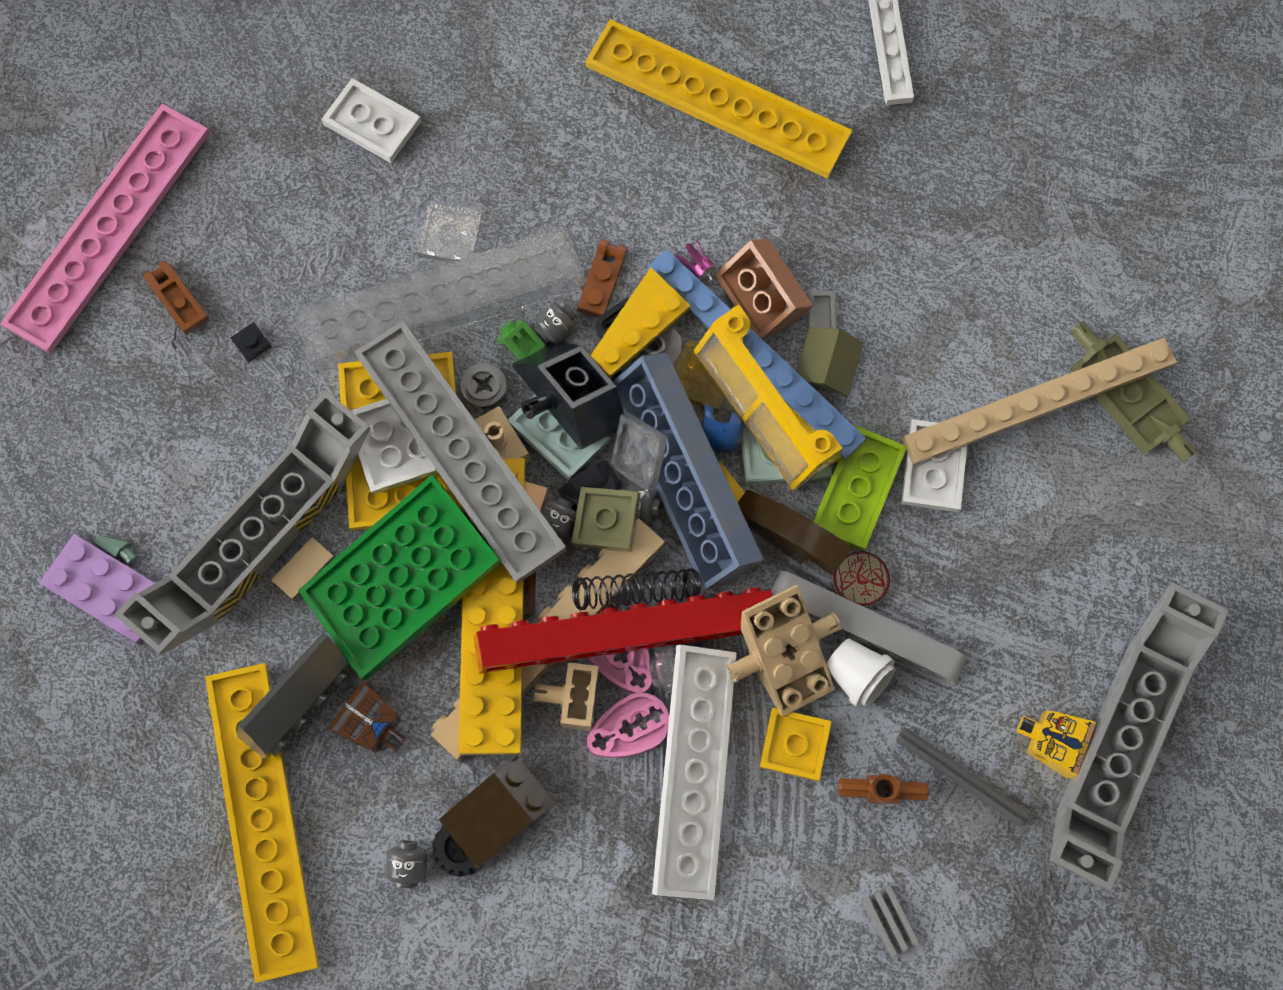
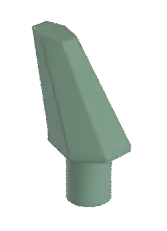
(117, 548)

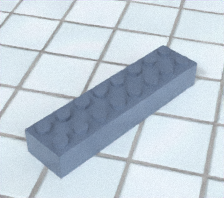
(690, 474)

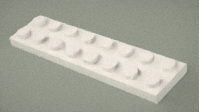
(694, 774)

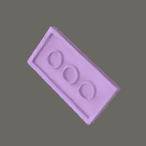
(94, 582)

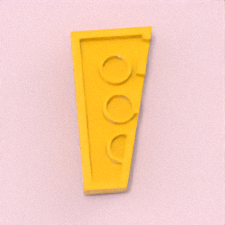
(642, 320)

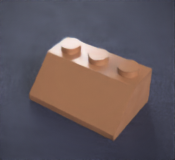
(763, 288)

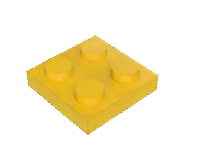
(795, 745)

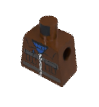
(368, 721)

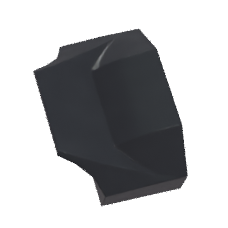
(597, 476)

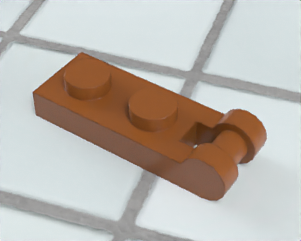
(602, 279)
(176, 298)

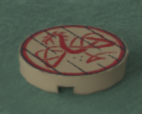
(862, 578)

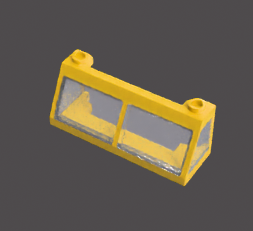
(760, 405)

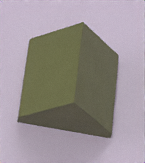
(830, 360)

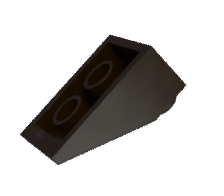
(497, 812)

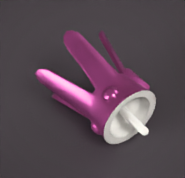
(704, 265)

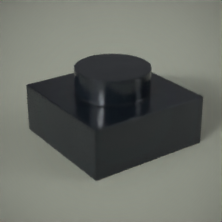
(251, 342)

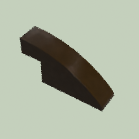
(793, 532)

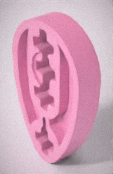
(619, 673)
(642, 740)

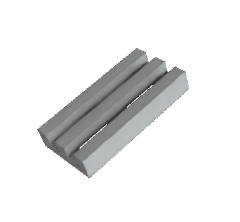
(903, 946)

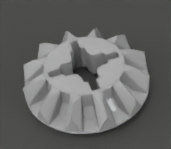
(483, 372)

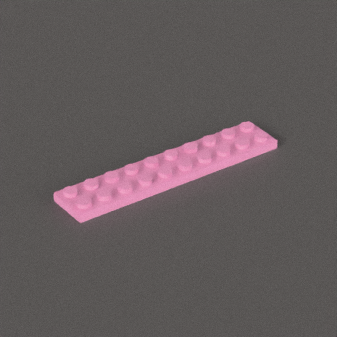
(105, 229)

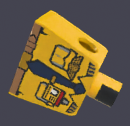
(1058, 740)

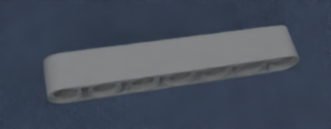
(878, 631)

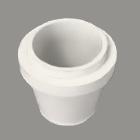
(860, 672)

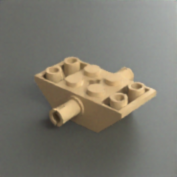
(786, 650)

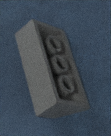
(293, 697)

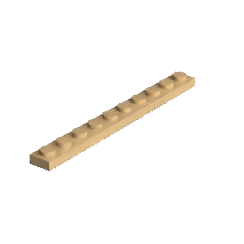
(1039, 401)

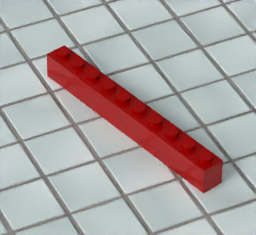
(613, 631)

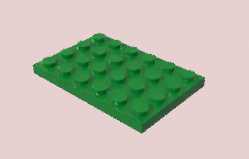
(399, 577)

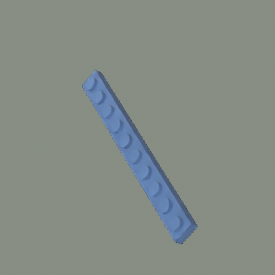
(790, 385)

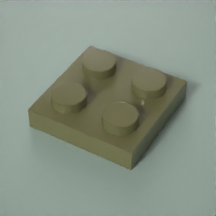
(606, 519)

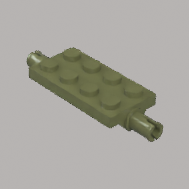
(1139, 407)

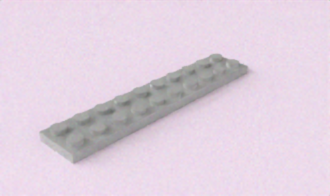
(460, 452)

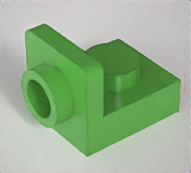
(520, 339)

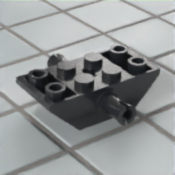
(573, 391)

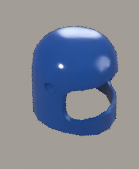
(722, 436)

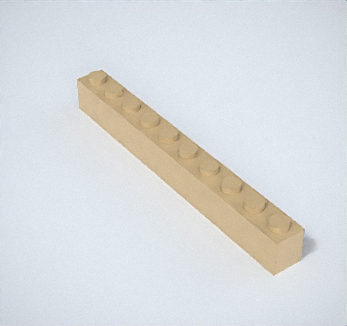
(611, 562)

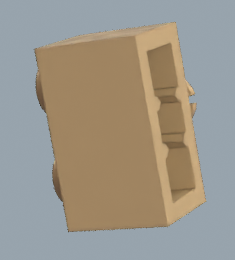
(502, 435)
(575, 696)

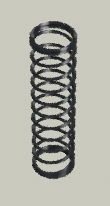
(587, 600)

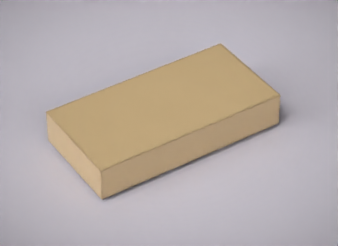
(302, 568)

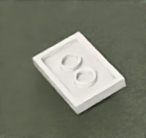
(371, 120)
(935, 481)

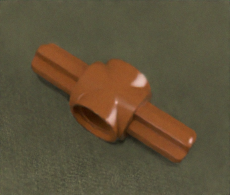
(898, 789)

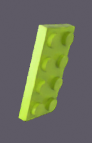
(860, 489)

